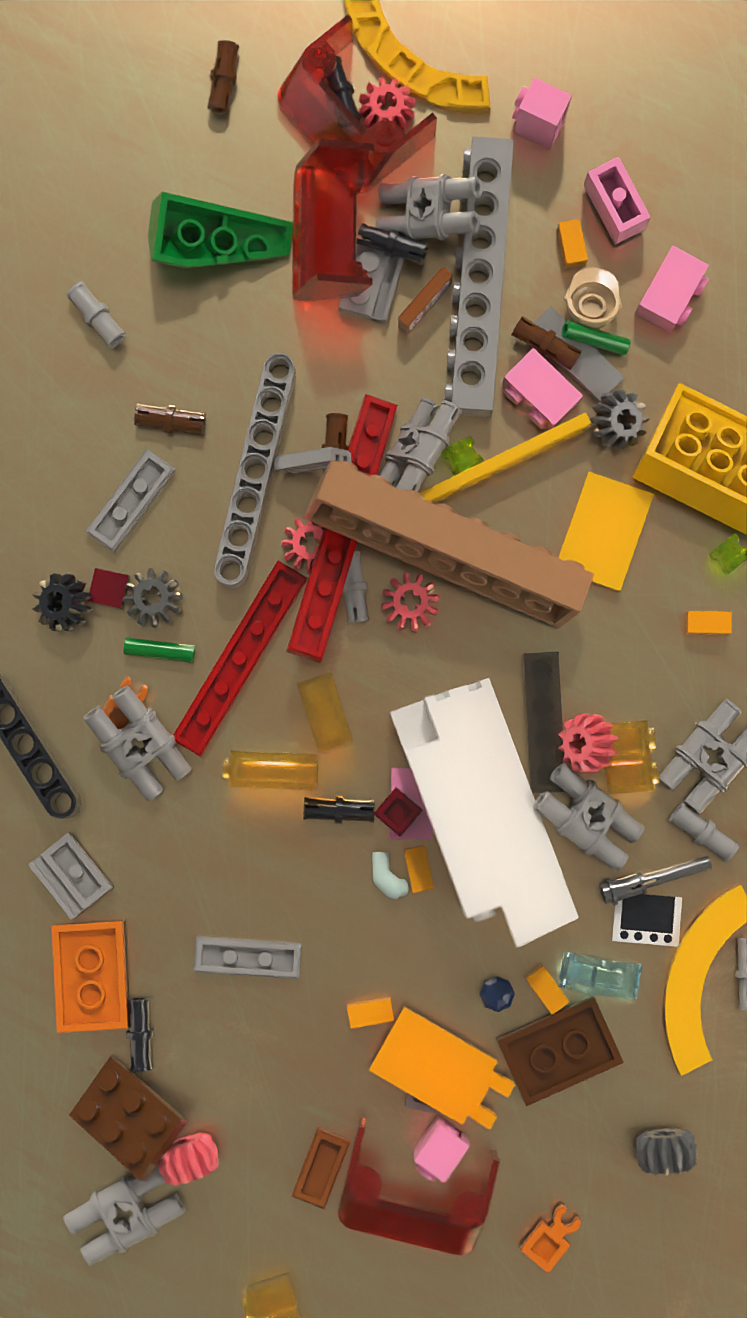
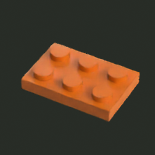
(90, 976)

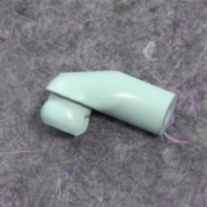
(386, 880)

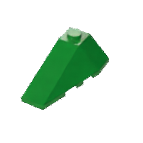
(203, 233)

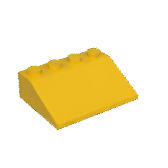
(700, 457)

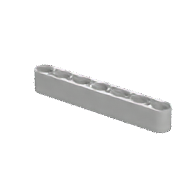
(255, 454)

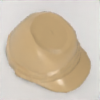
(593, 297)

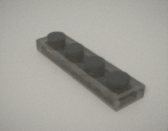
(543, 718)

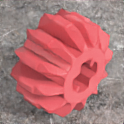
(386, 94)
(299, 550)
(417, 593)
(588, 743)
(189, 1159)

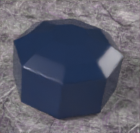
(497, 993)

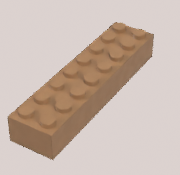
(448, 544)

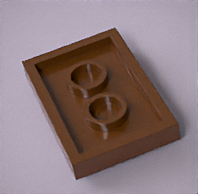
(560, 1051)
(128, 1118)

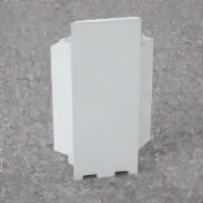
(484, 810)

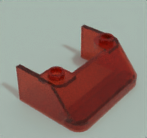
(321, 114)
(325, 221)
(367, 1212)

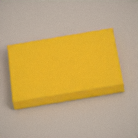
(606, 529)

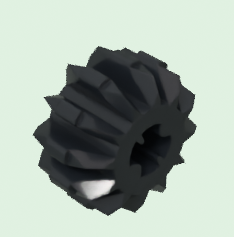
(73, 602)

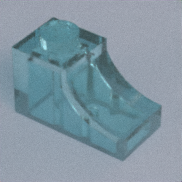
(599, 976)

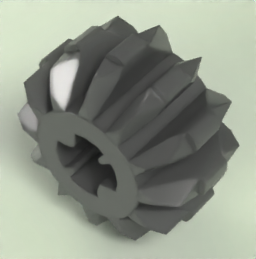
(623, 406)
(150, 586)
(666, 1151)

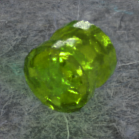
(462, 455)
(730, 554)

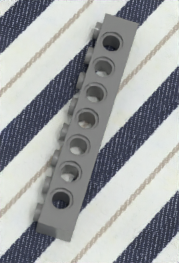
(477, 400)

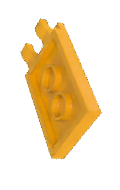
(439, 1069)

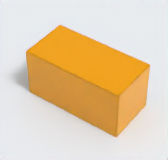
(572, 243)
(708, 623)
(418, 868)
(547, 989)
(370, 1012)

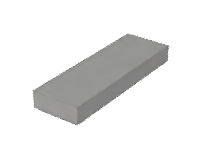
(591, 368)
(130, 500)
(247, 957)

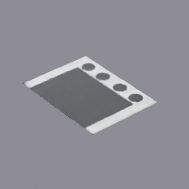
(648, 920)

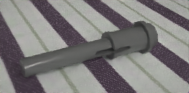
(637, 883)

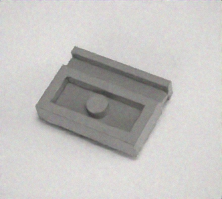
(378, 298)
(70, 875)

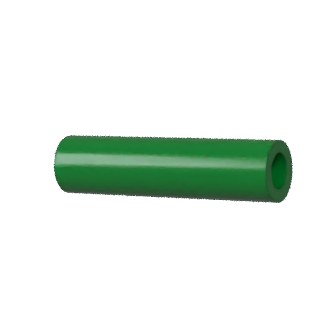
(595, 337)
(159, 649)

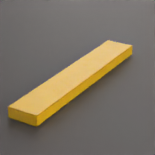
(507, 459)

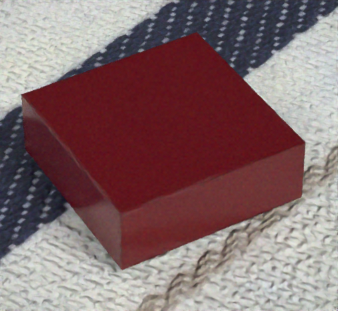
(108, 588)
(398, 812)

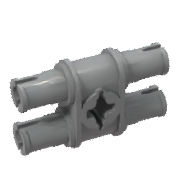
(429, 206)
(420, 444)
(142, 726)
(694, 756)
(588, 806)
(121, 1232)

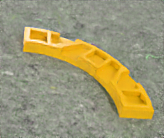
(394, 60)
(688, 976)

